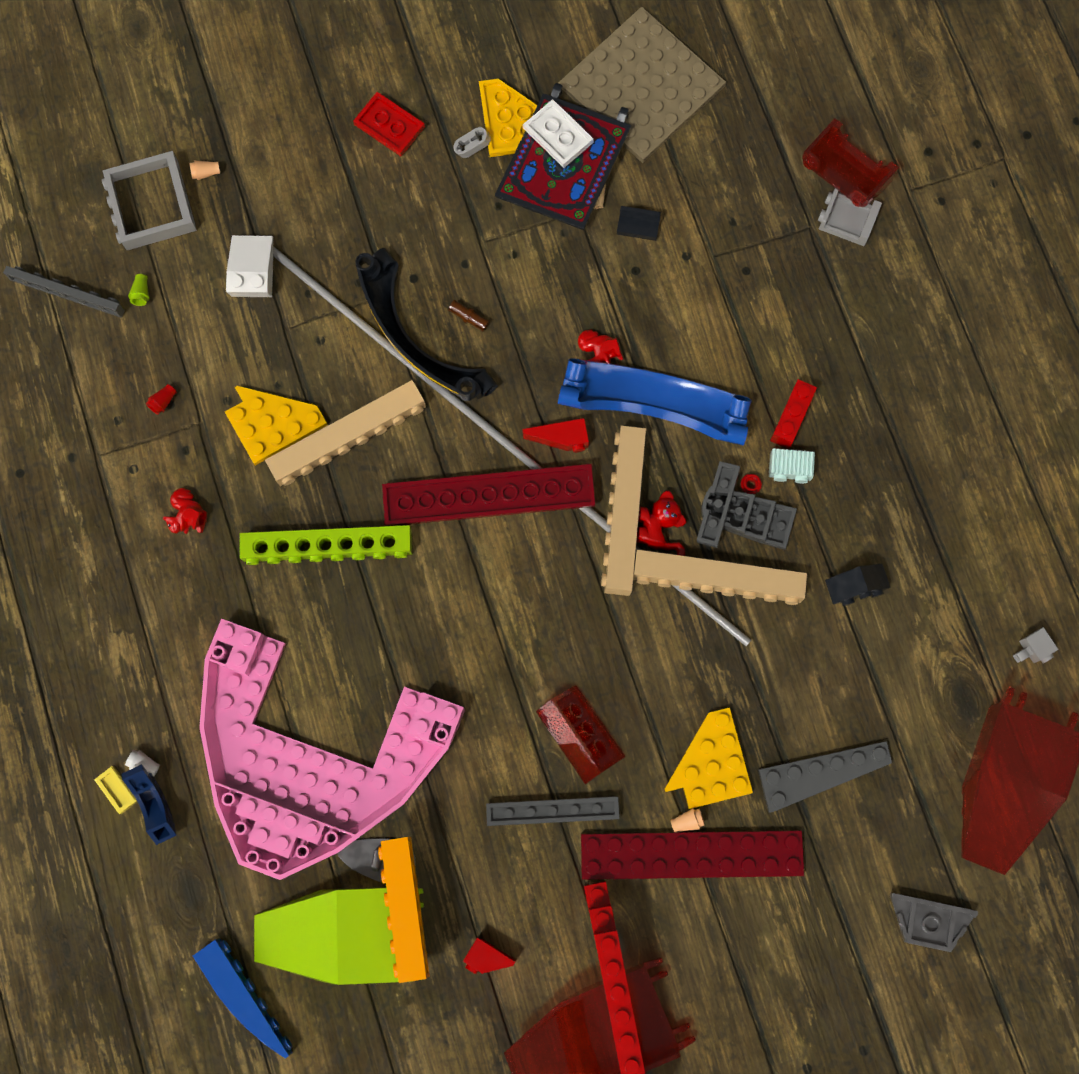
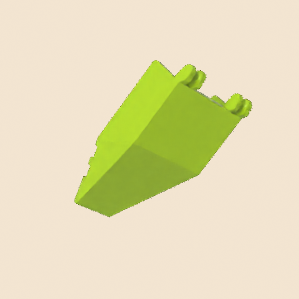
(329, 936)

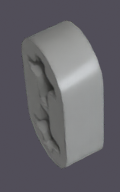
(472, 142)

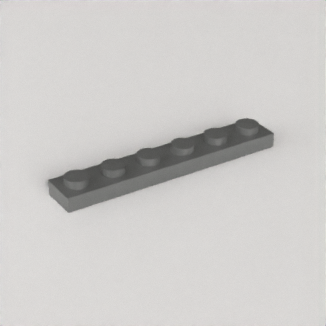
(70, 293)
(552, 811)

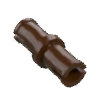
(468, 315)

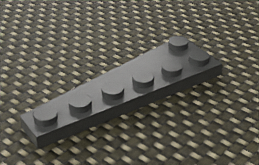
(808, 777)

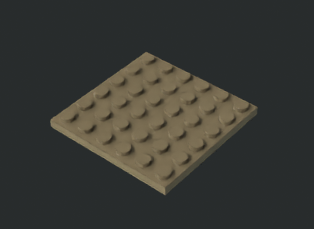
(650, 75)

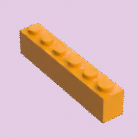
(404, 909)

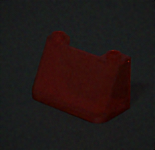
(847, 166)

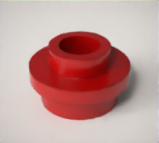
(751, 478)

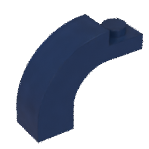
(152, 802)

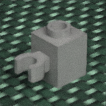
(1037, 647)

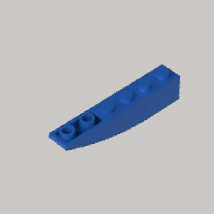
(239, 996)

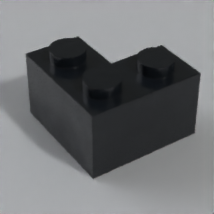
(858, 583)

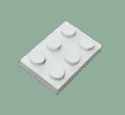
(558, 133)

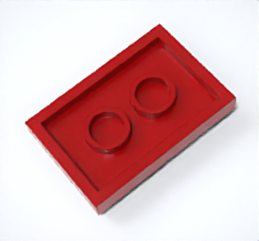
(389, 124)

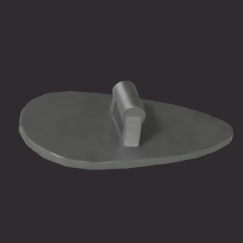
(364, 857)

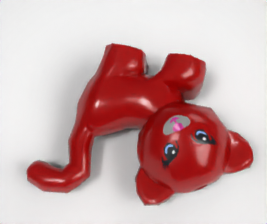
(665, 514)

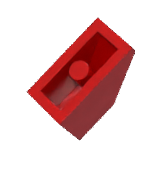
(486, 958)

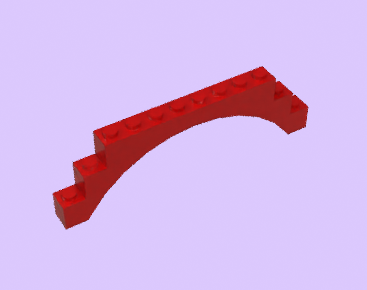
(614, 979)

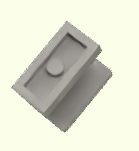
(846, 219)

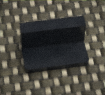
(638, 223)

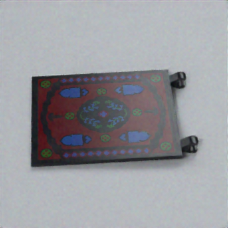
(567, 193)

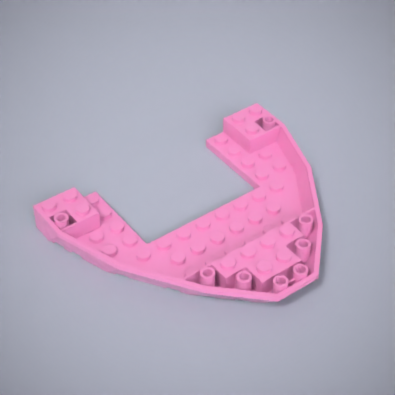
(285, 798)

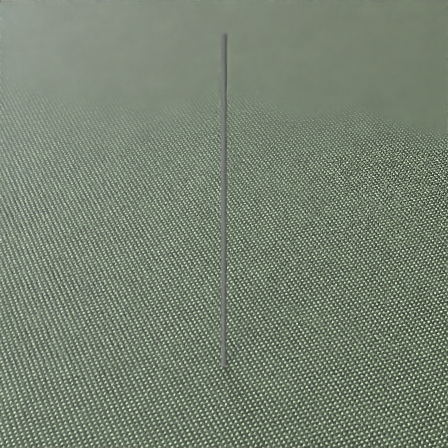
(483, 424)

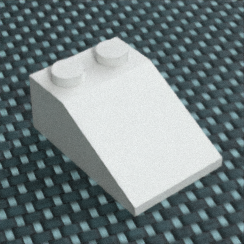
(250, 266)

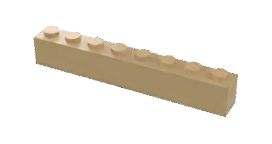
(346, 433)
(625, 511)
(719, 577)

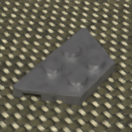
(930, 922)

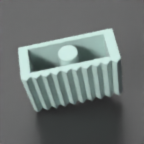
(791, 465)

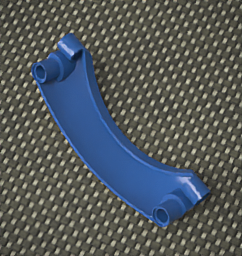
(655, 394)

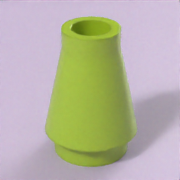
(139, 291)

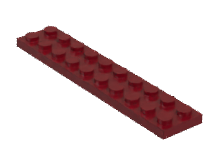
(488, 495)
(692, 855)

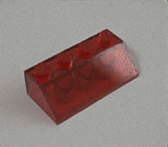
(580, 734)

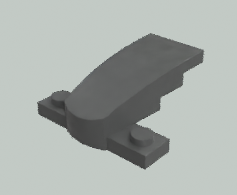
(742, 513)

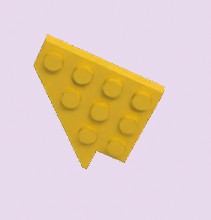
(504, 115)
(272, 422)
(712, 764)

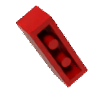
(793, 414)

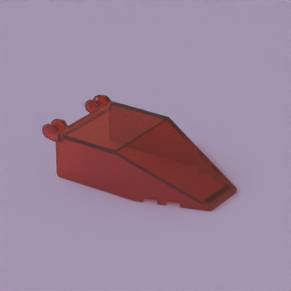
(1015, 782)
(580, 1037)

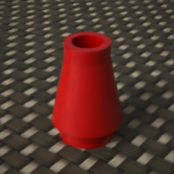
(159, 401)

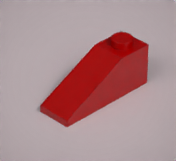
(563, 435)

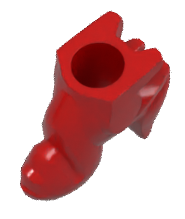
(603, 346)
(189, 513)

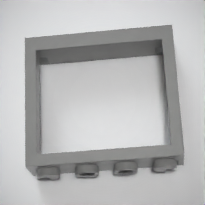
(160, 232)

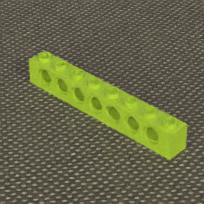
(252, 541)

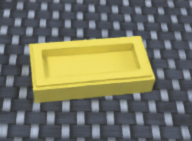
(116, 790)

